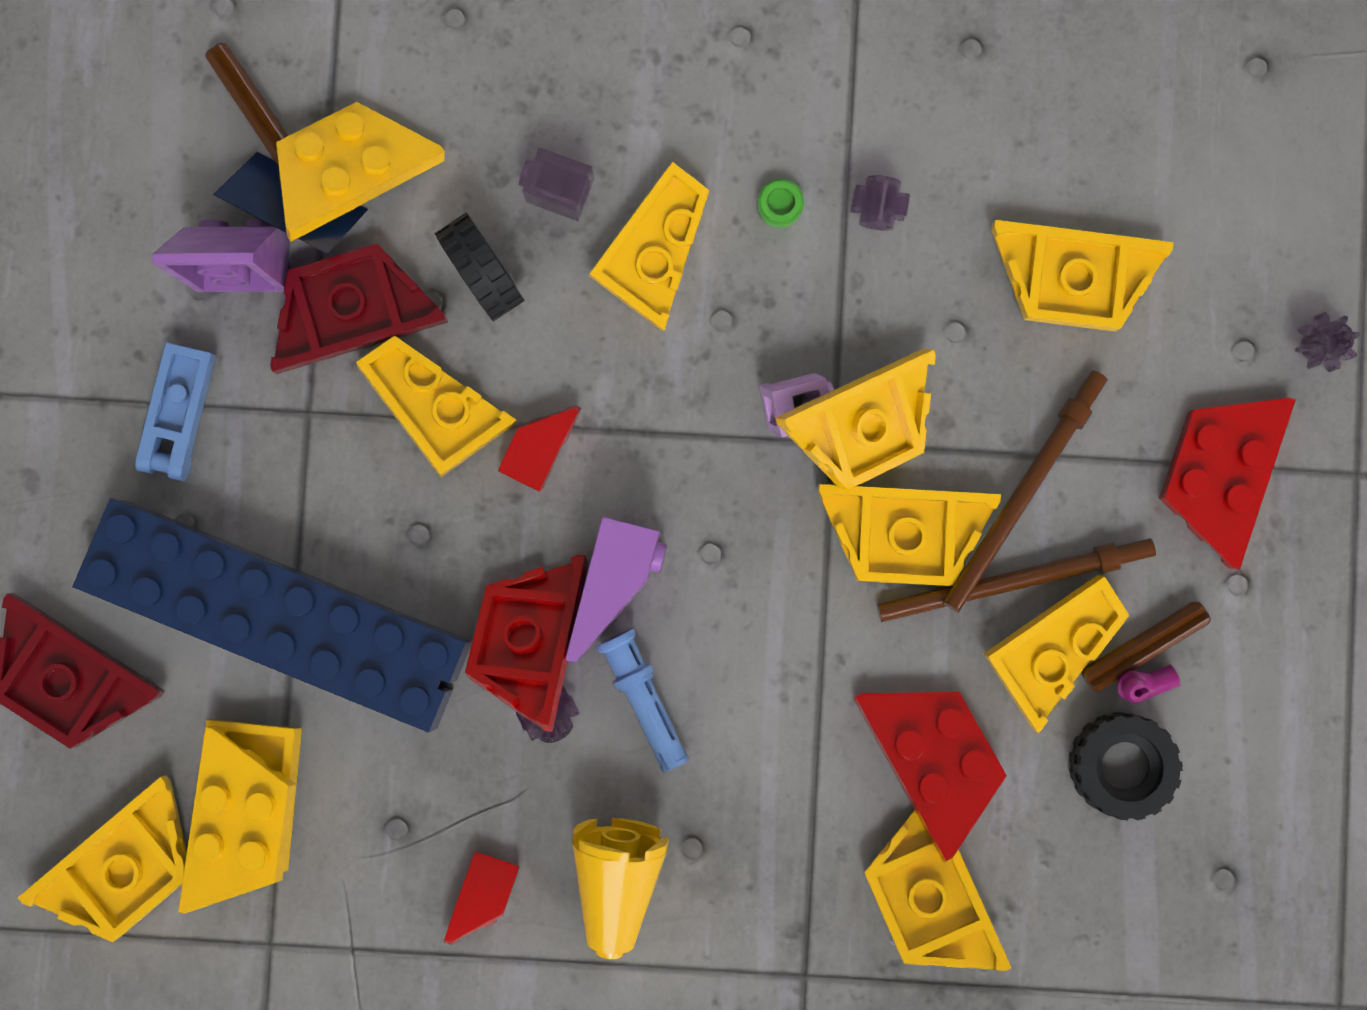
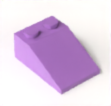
(227, 257)
(616, 574)

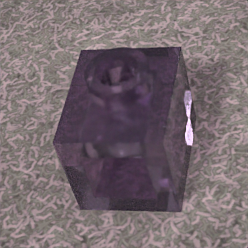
(556, 183)

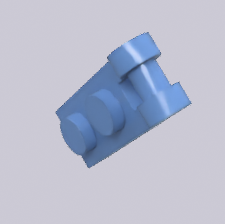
(175, 411)

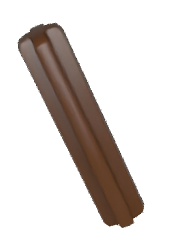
(246, 97)
(1146, 646)

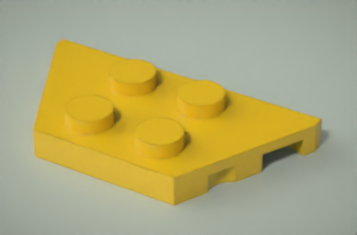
(346, 164)
(1076, 273)
(865, 423)
(907, 532)
(236, 824)
(118, 869)
(932, 904)

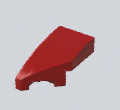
(537, 447)
(481, 896)

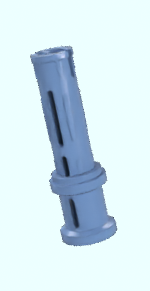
(635, 680)

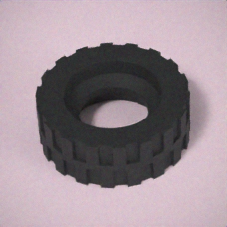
(479, 267)
(1162, 771)

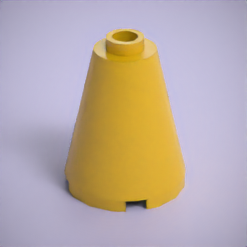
(616, 880)

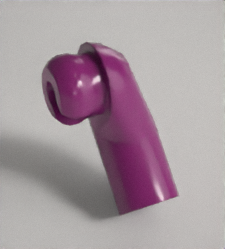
(1141, 686)

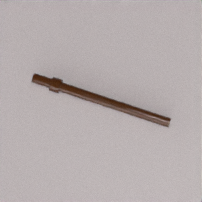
(1072, 417)
(1103, 558)

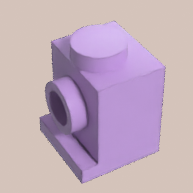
(778, 396)

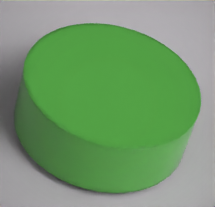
(780, 203)

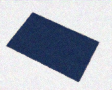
(259, 192)

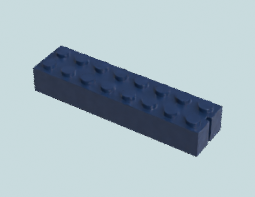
(272, 614)

